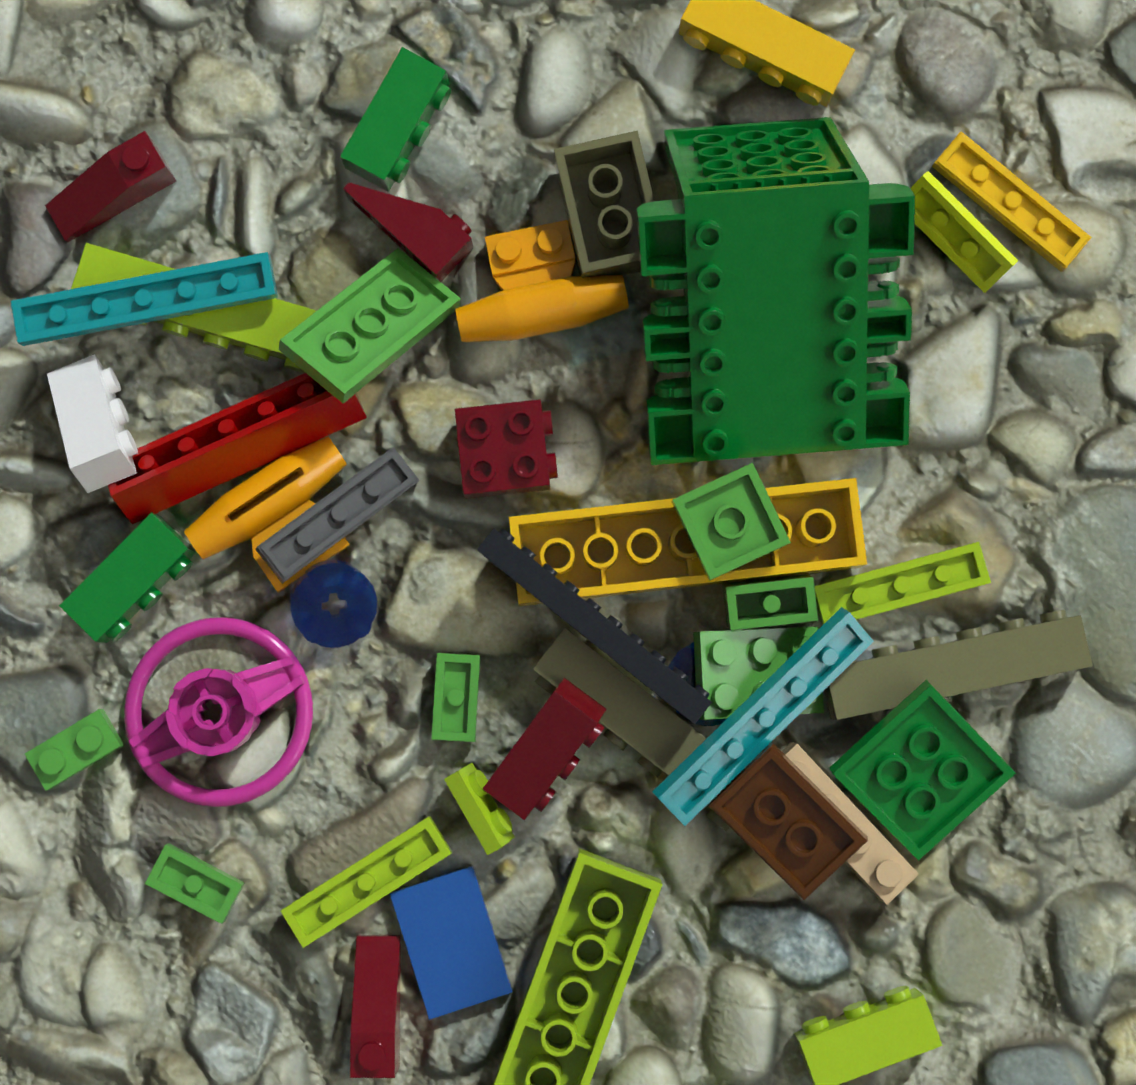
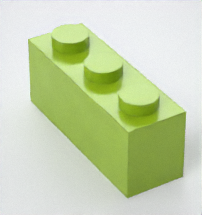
(867, 1037)

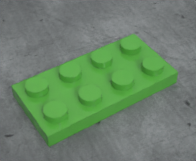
(369, 325)

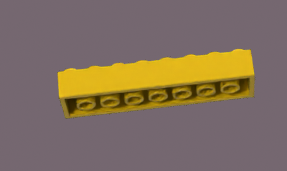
(648, 550)

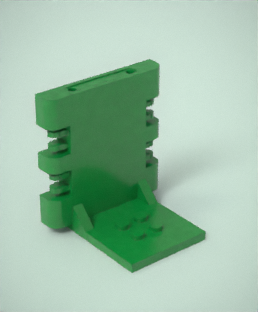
(776, 296)

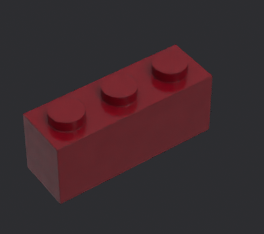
(546, 750)

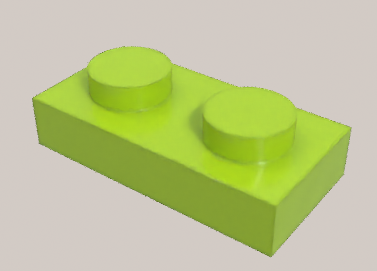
(485, 818)

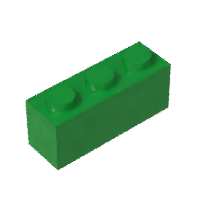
(396, 120)
(129, 580)

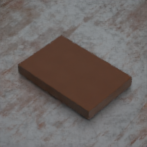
(788, 821)

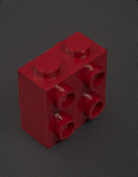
(505, 448)

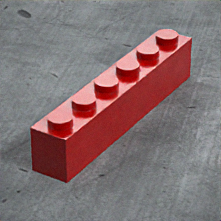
(231, 444)

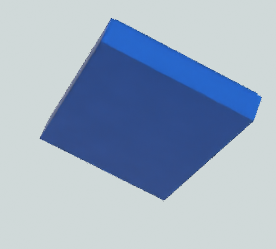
(451, 942)

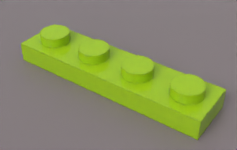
(904, 583)
(366, 881)

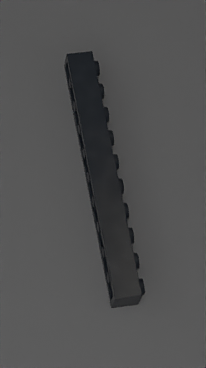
(594, 626)

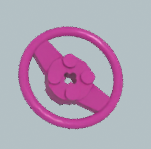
(242, 701)

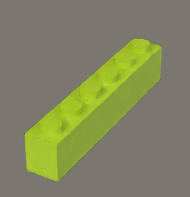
(250, 326)

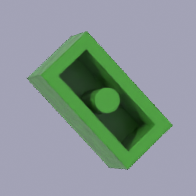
(770, 602)

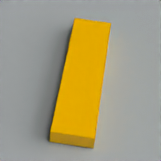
(1011, 201)

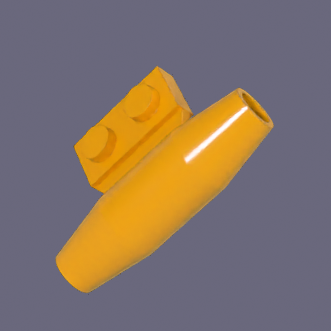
(538, 288)
(268, 504)

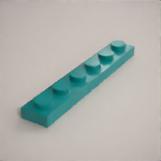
(144, 299)
(763, 716)

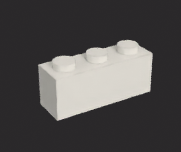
(92, 423)

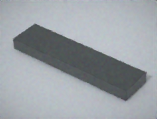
(337, 515)

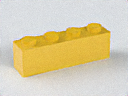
(768, 44)

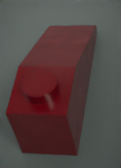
(110, 186)
(416, 228)
(376, 1007)

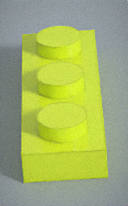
(959, 233)

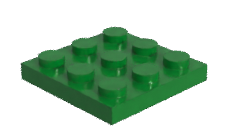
(922, 770)

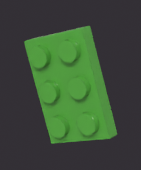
(740, 661)

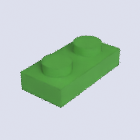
(456, 697)
(74, 749)
(194, 883)

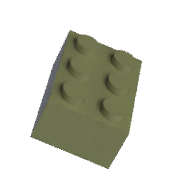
(601, 191)

